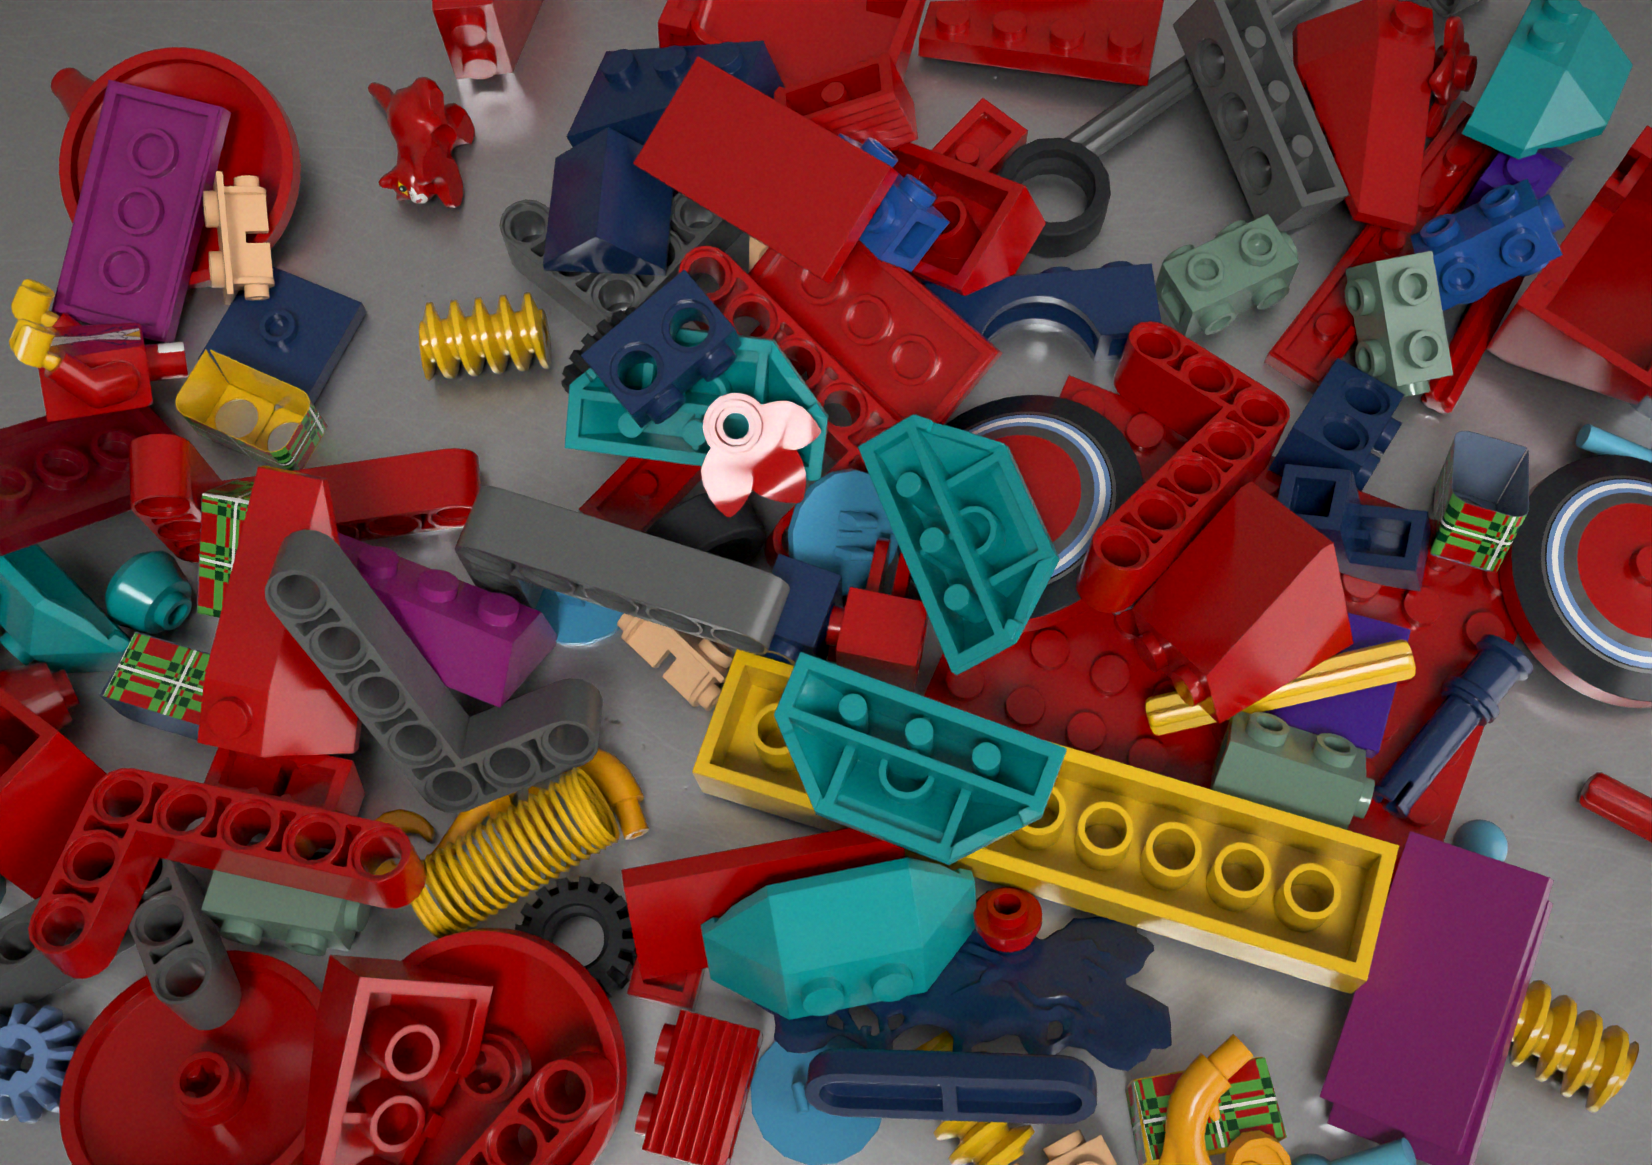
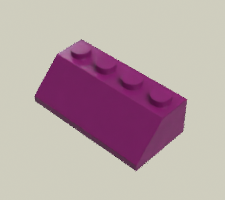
(466, 634)

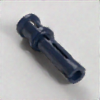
(1467, 703)

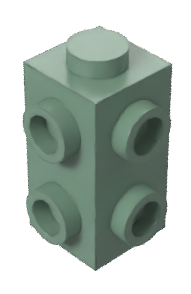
(1226, 276)
(1399, 322)
(1292, 769)
(303, 919)

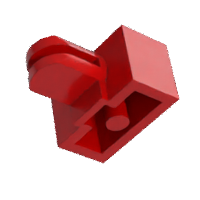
(880, 631)

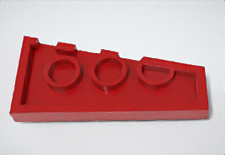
(1047, 36)

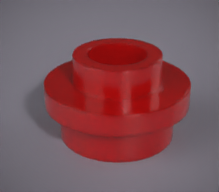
(1008, 918)

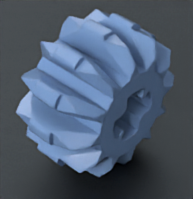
(50, 1043)

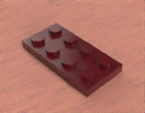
(67, 473)

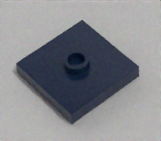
(291, 334)

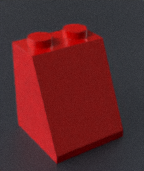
(484, 35)
(1244, 607)
(40, 794)

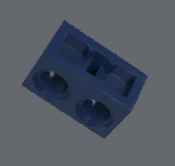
(650, 337)
(1343, 425)
(806, 610)

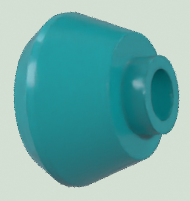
(149, 593)

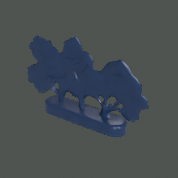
(978, 998)

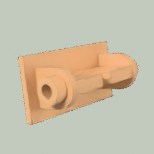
(235, 213)
(699, 662)

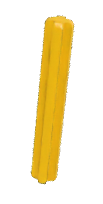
(1334, 676)

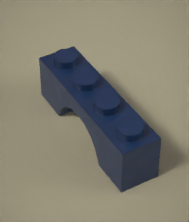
(1088, 304)

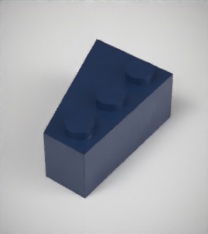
(639, 84)

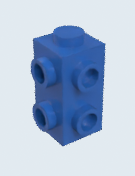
(905, 219)
(1491, 242)

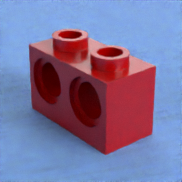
(301, 779)

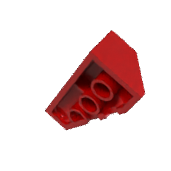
(1372, 99)
(988, 218)
(259, 682)
(387, 1058)

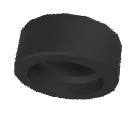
(1081, 166)
(705, 528)

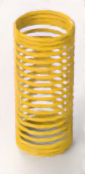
(587, 809)

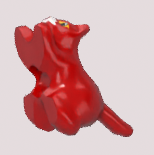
(425, 140)

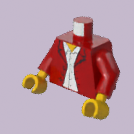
(88, 366)

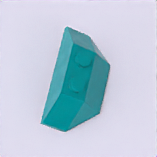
(1551, 82)
(761, 370)
(963, 533)
(54, 617)
(910, 763)
(843, 937)

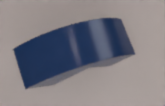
(1369, 541)

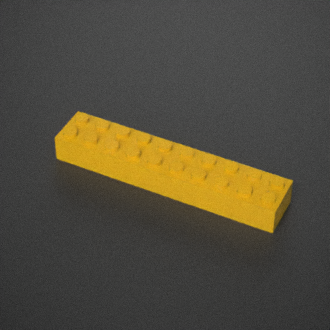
(1119, 847)

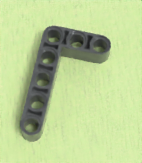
(593, 293)
(531, 545)
(406, 705)
(173, 941)

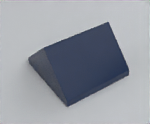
(607, 211)

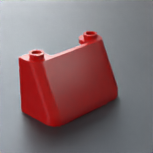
(799, 34)
(1592, 306)

